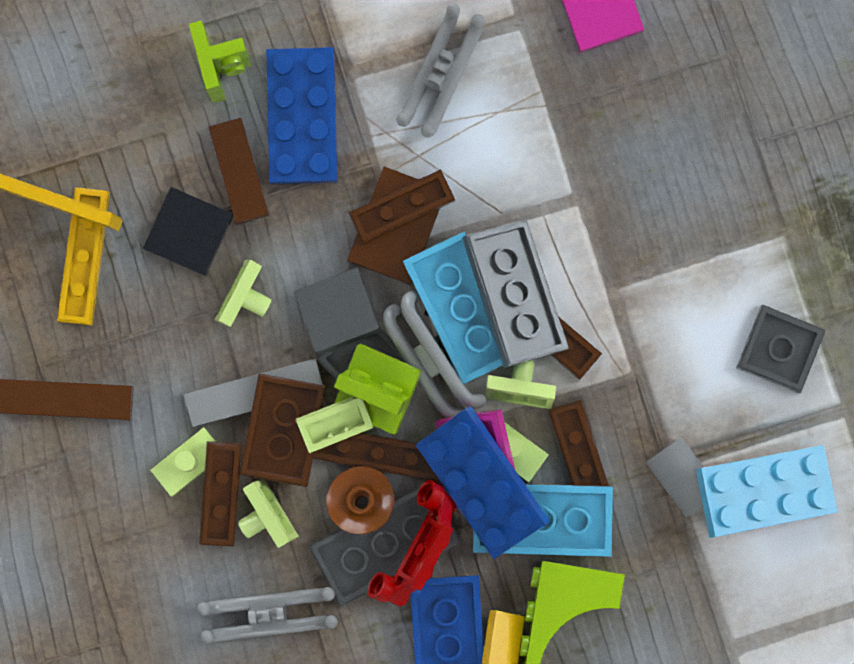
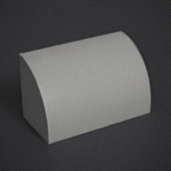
(677, 474)

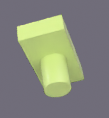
(242, 295)
(520, 388)
(334, 423)
(525, 454)
(183, 464)
(267, 515)

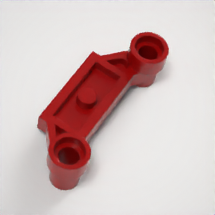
(424, 551)

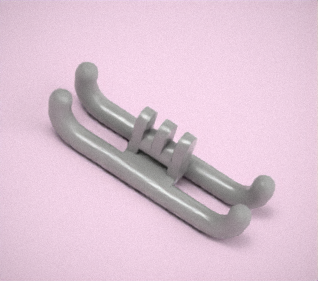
(441, 71)
(428, 357)
(267, 615)

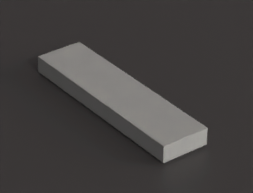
(238, 395)

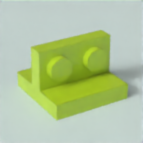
(226, 58)
(381, 383)

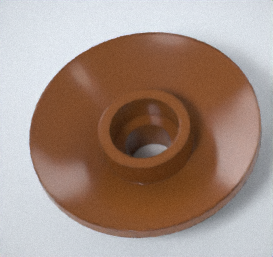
(348, 489)

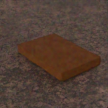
(388, 252)
(273, 439)

